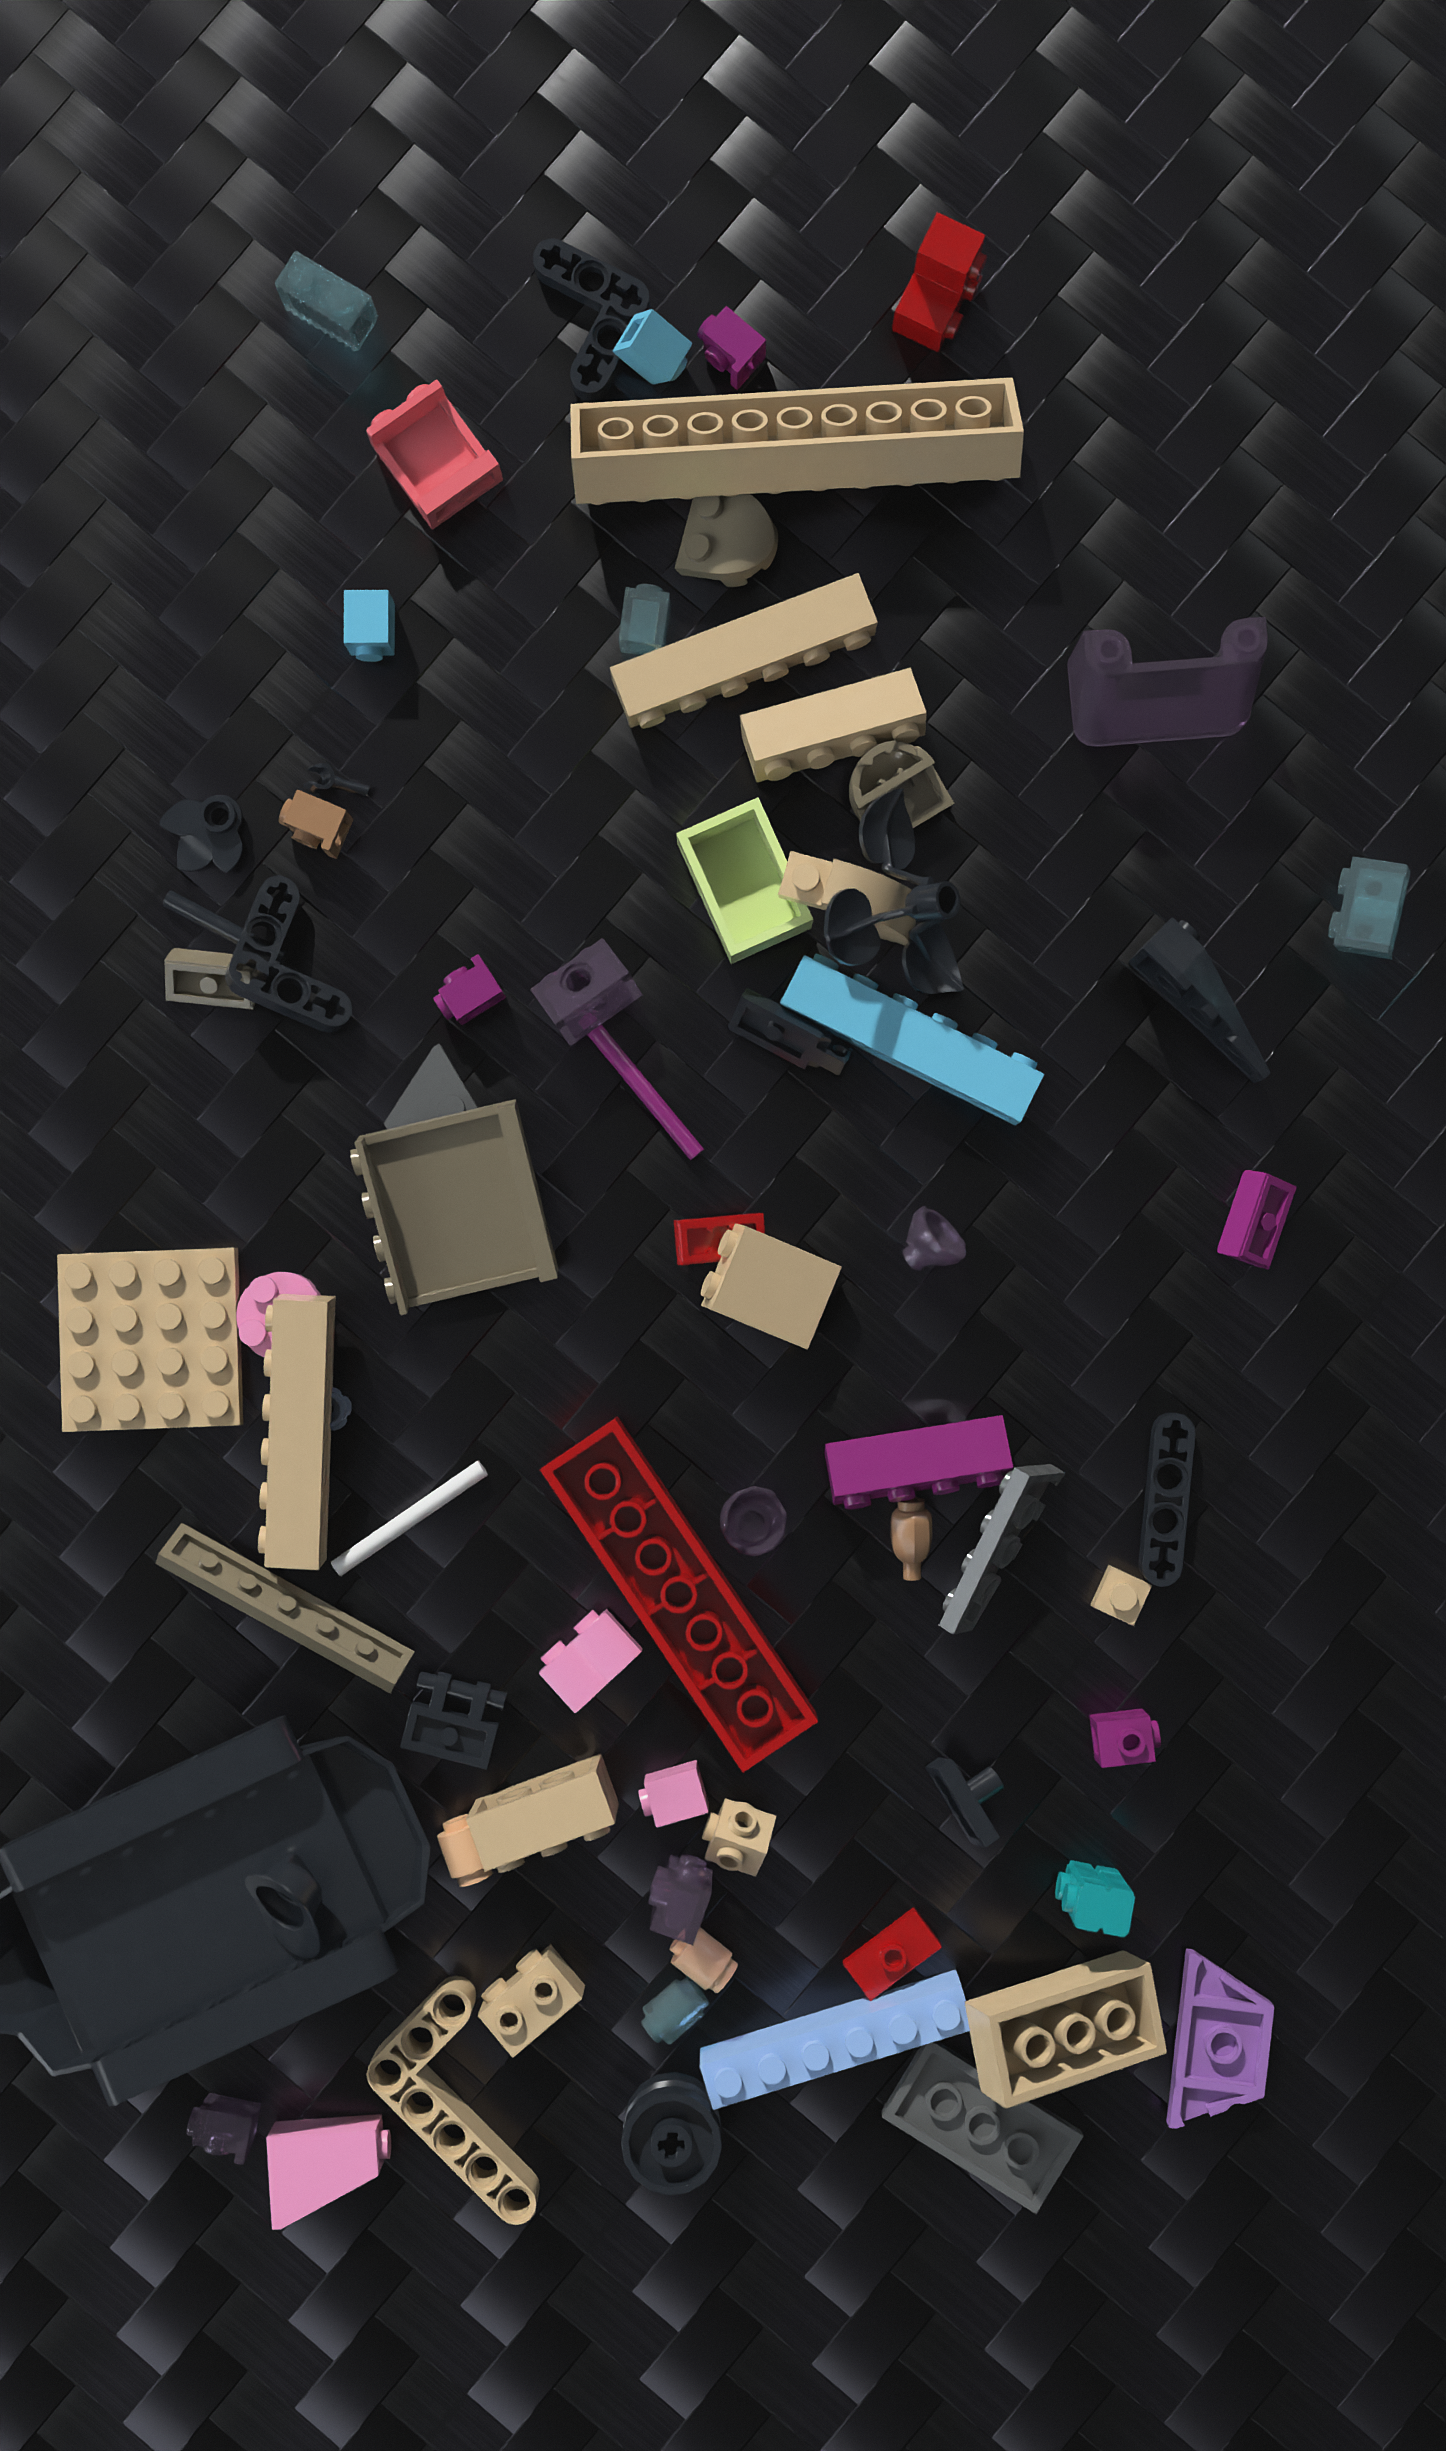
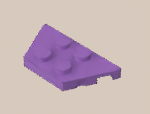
(1218, 2043)

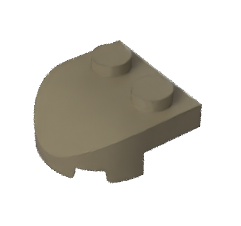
(727, 539)
(894, 767)

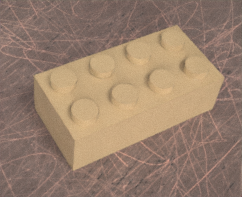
(1065, 2028)

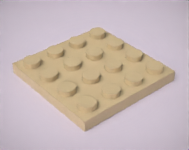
(149, 1339)

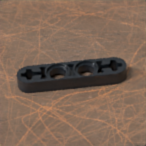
(1173, 1499)

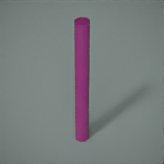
(645, 1092)

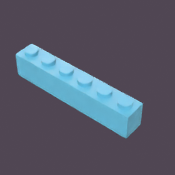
(912, 1040)

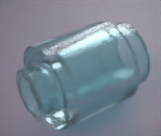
(674, 2010)

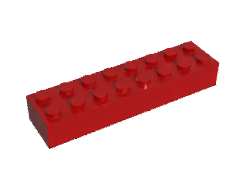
(680, 1594)

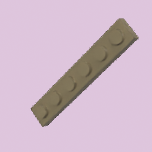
(285, 1607)

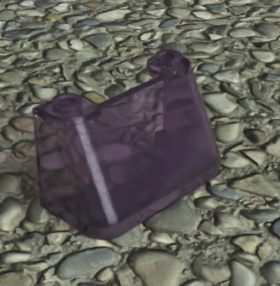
(1163, 699)

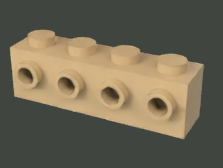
(833, 725)

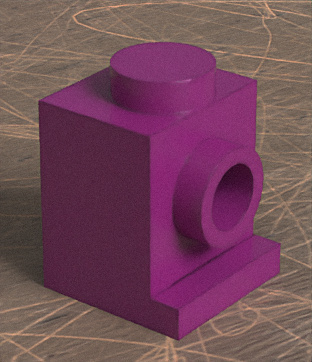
(732, 345)
(468, 992)

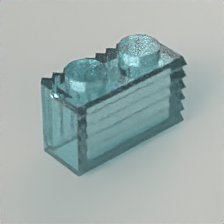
(326, 301)

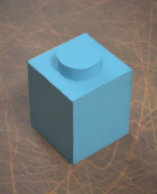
(653, 348)
(369, 624)

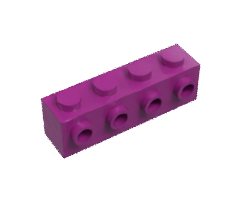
(918, 1461)

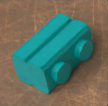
(1096, 1898)

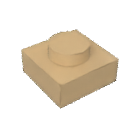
(1121, 1595)

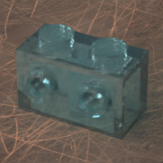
(1370, 907)

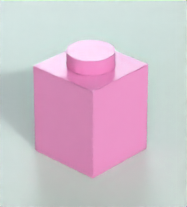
(674, 1794)

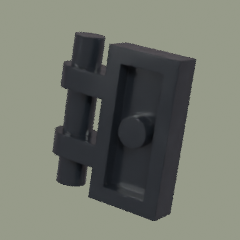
(451, 1733)

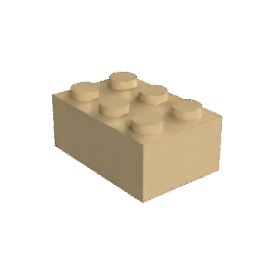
(543, 1814)

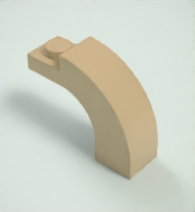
(815, 882)

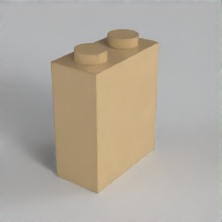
(769, 1285)

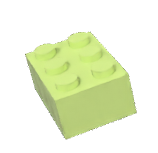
(739, 880)

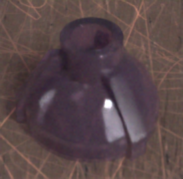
(932, 1241)

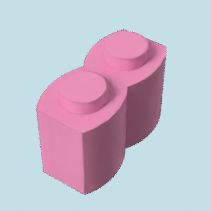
(589, 1659)

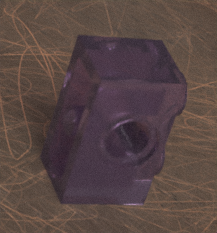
(586, 991)

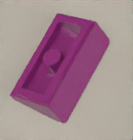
(1256, 1218)

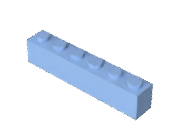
(834, 2039)

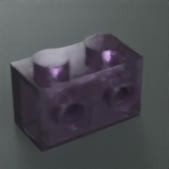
(680, 1897)

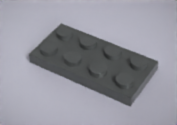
(1009, 2148)

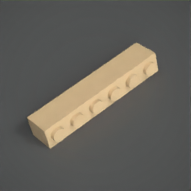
(744, 651)
(298, 1431)

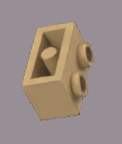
(530, 1999)

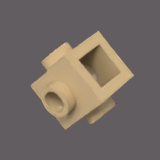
(738, 1837)

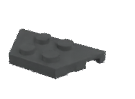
(431, 1093)

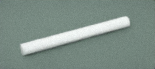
(409, 1518)

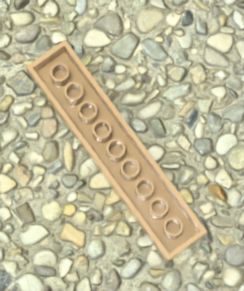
(796, 440)

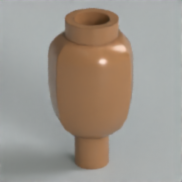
(911, 1535)

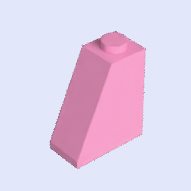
(321, 2161)

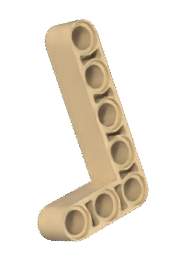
(448, 2106)

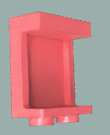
(433, 454)

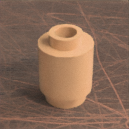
(461, 1852)
(705, 1961)

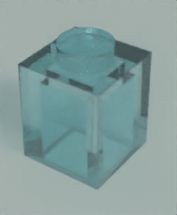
(644, 619)

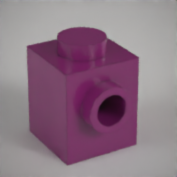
(1124, 1737)

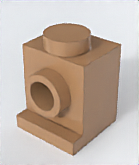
(316, 822)

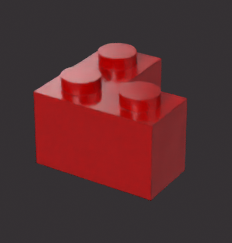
(943, 276)

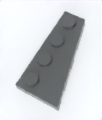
(998, 1544)

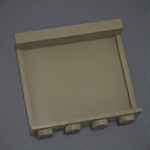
(454, 1205)

